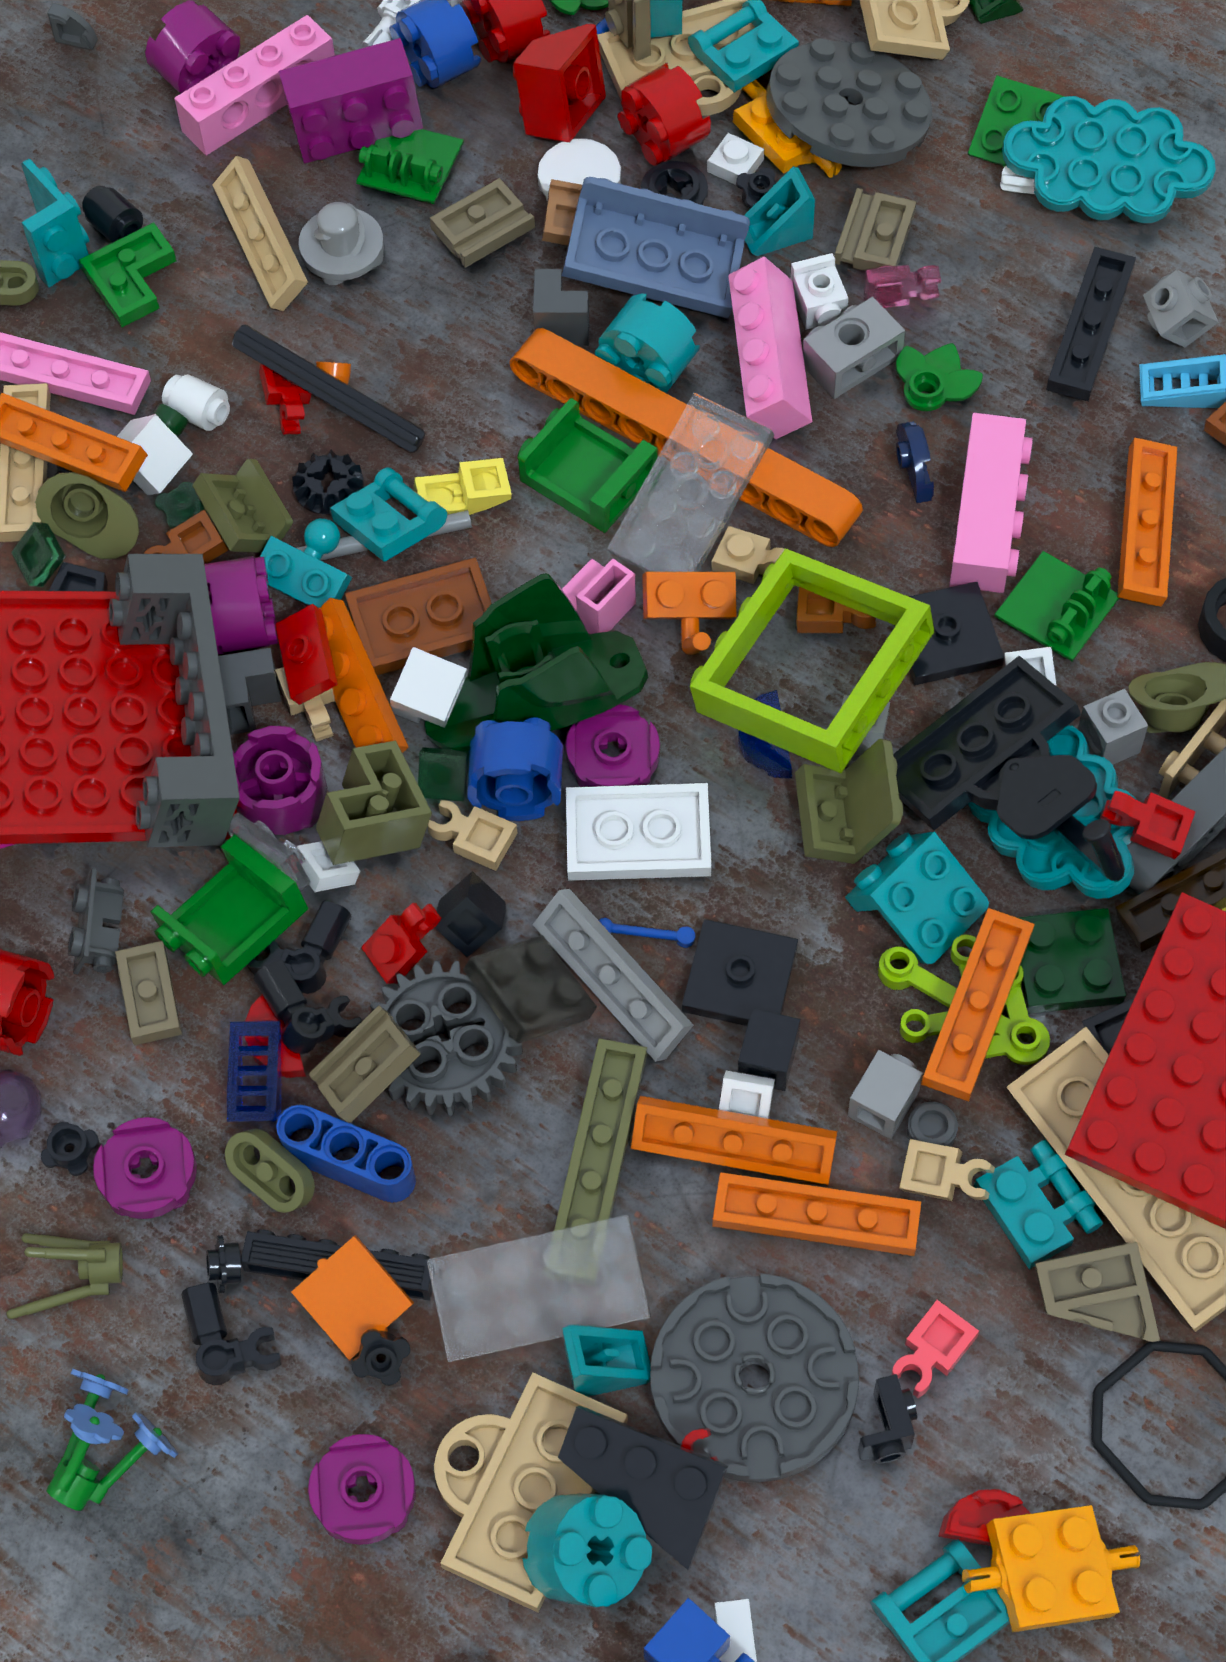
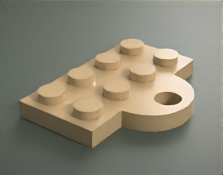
(911, 25)
(676, 52)
(509, 1482)

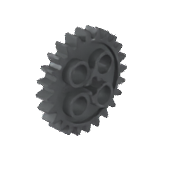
(458, 1075)

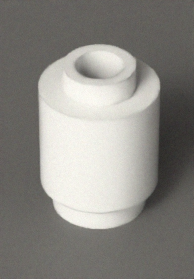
(197, 401)

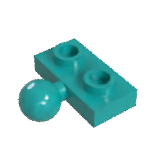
(303, 573)

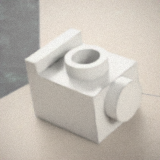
(818, 290)

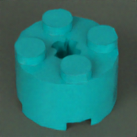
(649, 342)
(586, 1549)

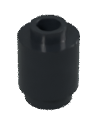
(111, 213)

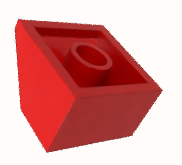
(560, 82)

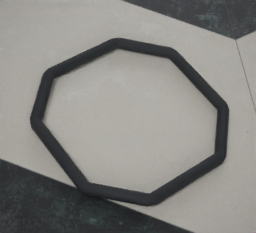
(1109, 1456)

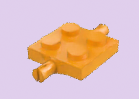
(762, 130)
(1051, 1568)

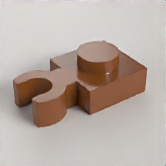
(193, 536)
(823, 615)

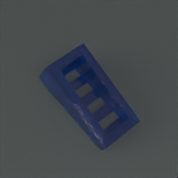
(272, 1070)

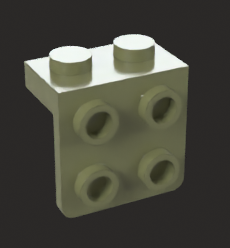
(849, 810)

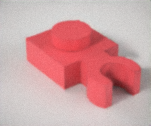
(937, 1342)

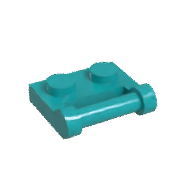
(749, 54)
(380, 525)
(951, 1626)

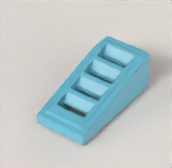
(1199, 396)

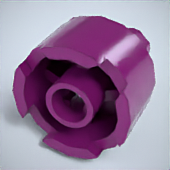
(191, 45)
(241, 604)
(280, 780)

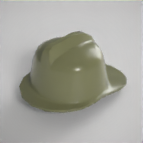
(88, 515)
(1179, 696)

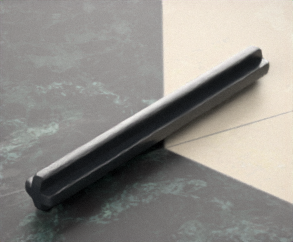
(328, 388)

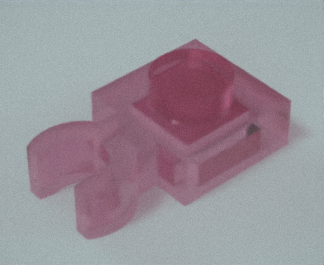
(896, 284)

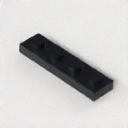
(1091, 324)

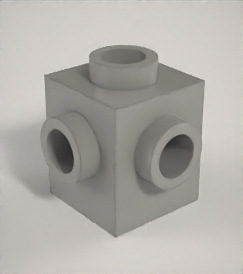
(1180, 308)

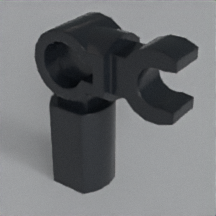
(318, 945)
(303, 1024)
(217, 1358)

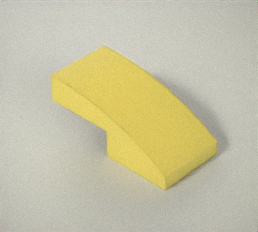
(474, 487)

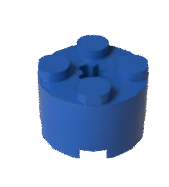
(436, 41)
(515, 768)

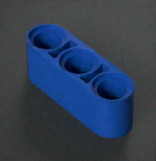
(360, 1171)

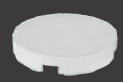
(576, 161)

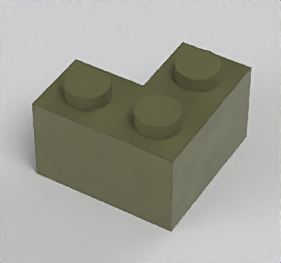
(377, 809)

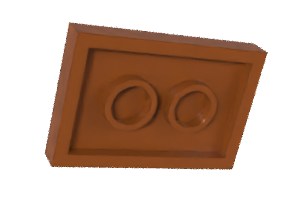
(419, 611)

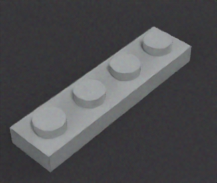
(612, 975)

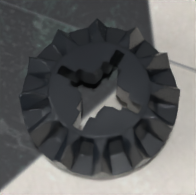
(681, 177)
(308, 484)

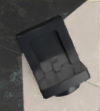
(896, 1413)

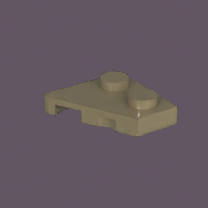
(1100, 1290)

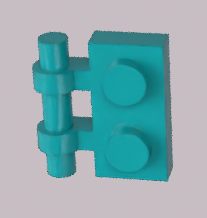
(1026, 1213)

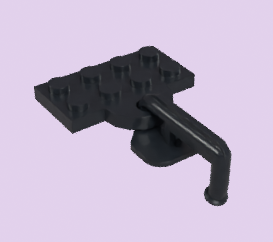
(999, 758)

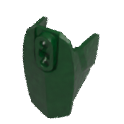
(539, 663)

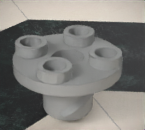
(341, 243)

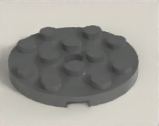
(809, 102)
(767, 1323)

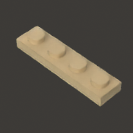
(260, 233)
(21, 473)

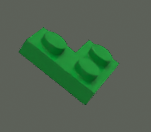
(120, 269)

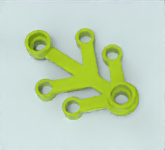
(1008, 1028)

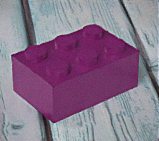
(351, 100)

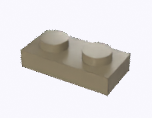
(148, 993)

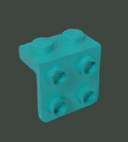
(54, 231)
(920, 894)

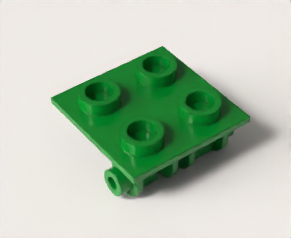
(1005, 107)
(410, 165)
(1059, 604)

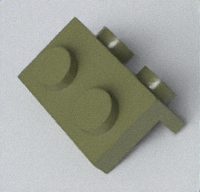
(244, 507)

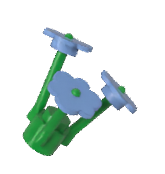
(75, 1476)

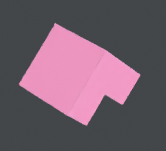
(602, 594)

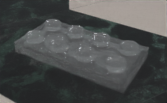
(691, 489)
(537, 1286)

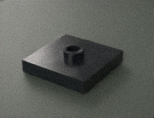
(961, 638)
(738, 972)

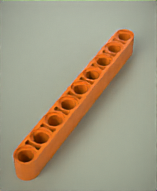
(644, 412)

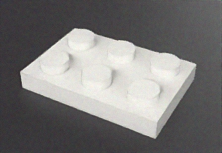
(638, 831)

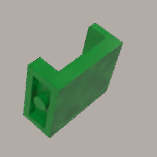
(584, 467)
(232, 914)

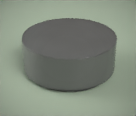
(933, 1124)

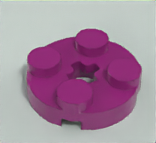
(619, 725)
(165, 1188)
(339, 1469)

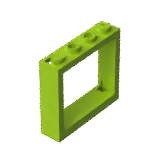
(840, 741)

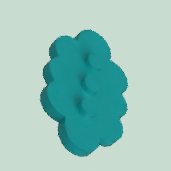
(1108, 159)
(1049, 860)

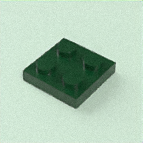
(1071, 962)

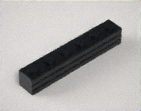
(298, 1258)

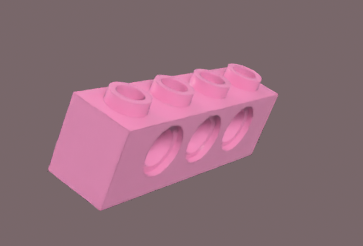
(248, 86)

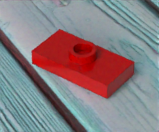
(306, 654)

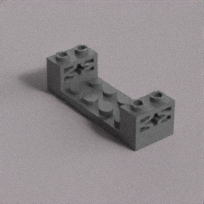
(169, 603)

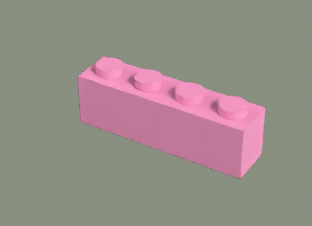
(770, 347)
(989, 502)

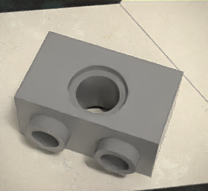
(852, 347)

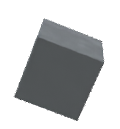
(559, 310)
(247, 682)

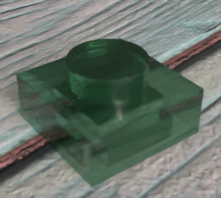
(38, 554)
(443, 773)

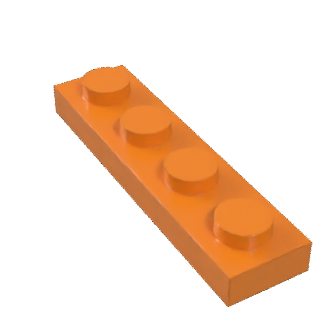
(69, 443)
(1147, 522)
(358, 688)
(978, 1004)
(733, 1140)
(817, 1214)

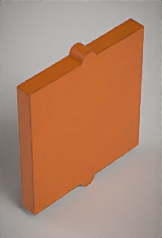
(351, 1296)

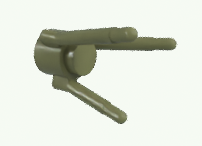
(97, 1261)

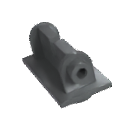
(96, 904)

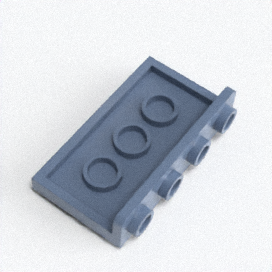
(655, 246)

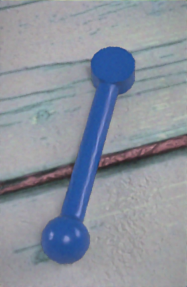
(684, 936)

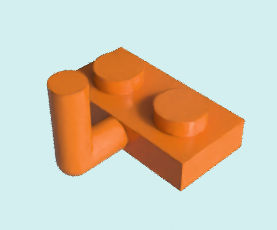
(690, 598)

